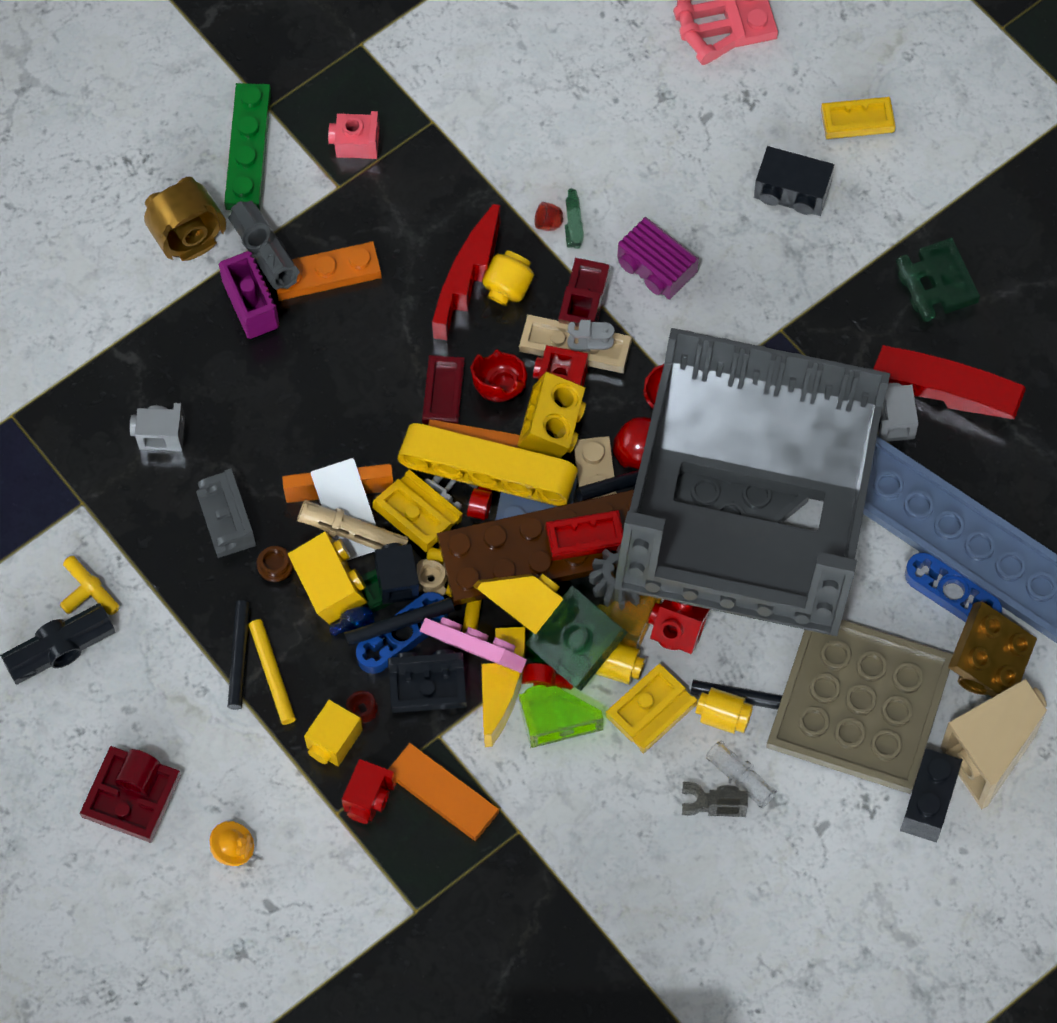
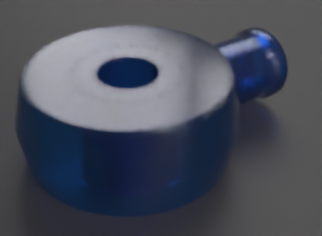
(352, 619)

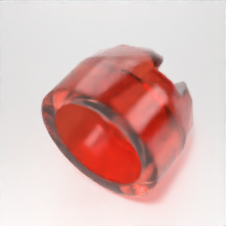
(548, 217)
(362, 697)

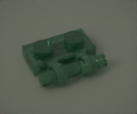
(947, 274)

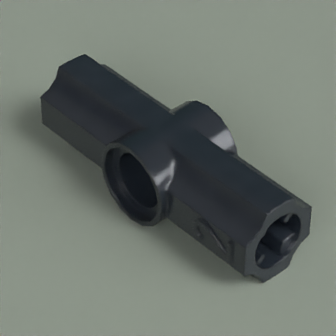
(58, 643)

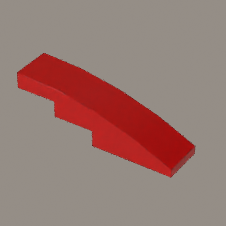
(467, 267)
(952, 382)

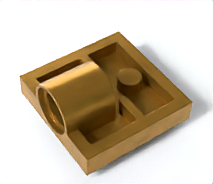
(991, 652)

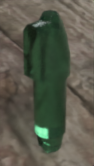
(574, 227)

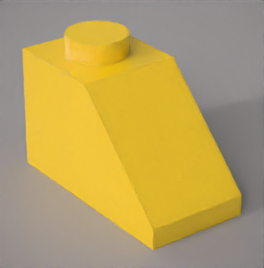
(523, 597)

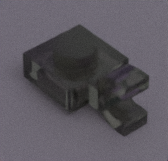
(724, 801)

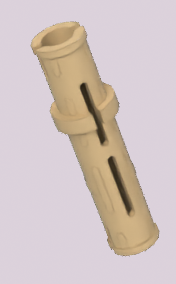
(345, 526)

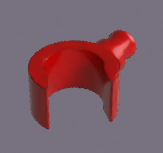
(480, 503)
(543, 675)

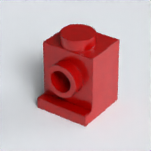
(563, 363)
(367, 791)

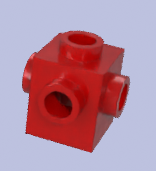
(677, 625)

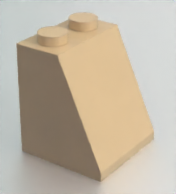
(994, 738)

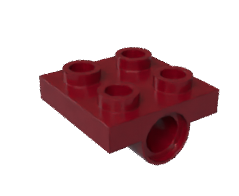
(130, 793)

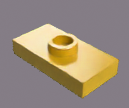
(858, 117)

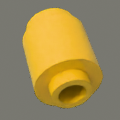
(623, 664)
(724, 711)

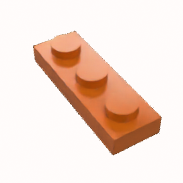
(333, 270)

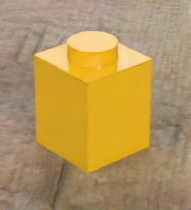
(332, 734)

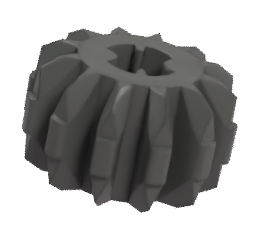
(604, 579)

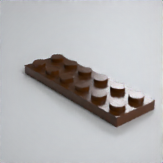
(518, 547)

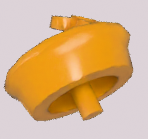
(231, 843)

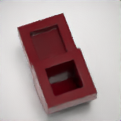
(584, 292)

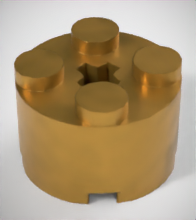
(184, 219)

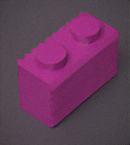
(656, 258)
(249, 294)

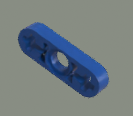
(950, 576)
(372, 666)

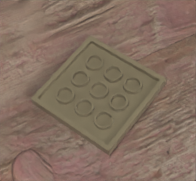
(861, 704)

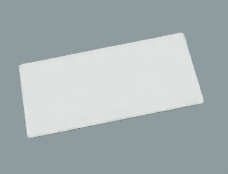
(340, 488)

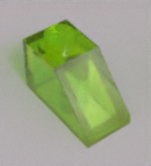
(556, 715)

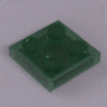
(577, 638)

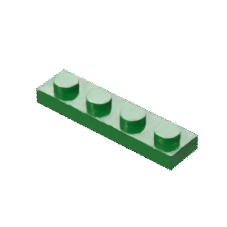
(247, 144)

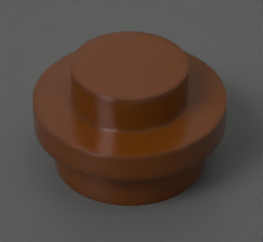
(274, 564)

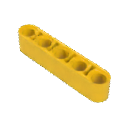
(487, 464)

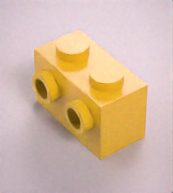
(328, 577)

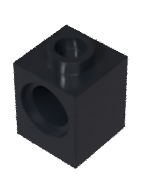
(396, 573)

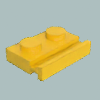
(417, 510)
(651, 708)

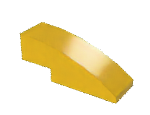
(501, 687)

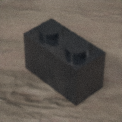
(793, 181)
(931, 795)

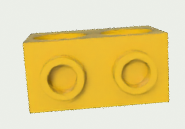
(546, 414)

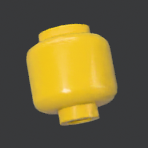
(508, 277)

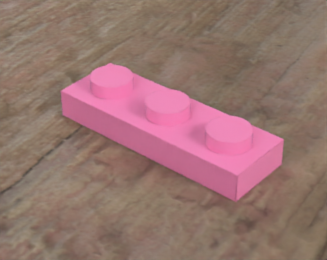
(474, 643)

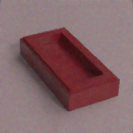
(443, 389)

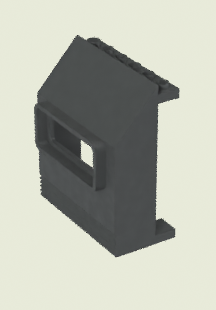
(765, 424)

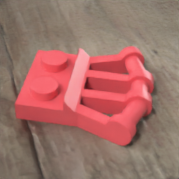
(745, 21)

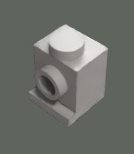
(898, 414)
(159, 428)

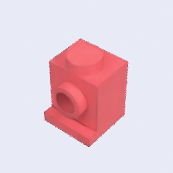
(355, 135)

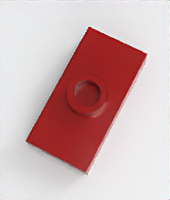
(584, 535)

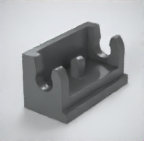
(225, 514)

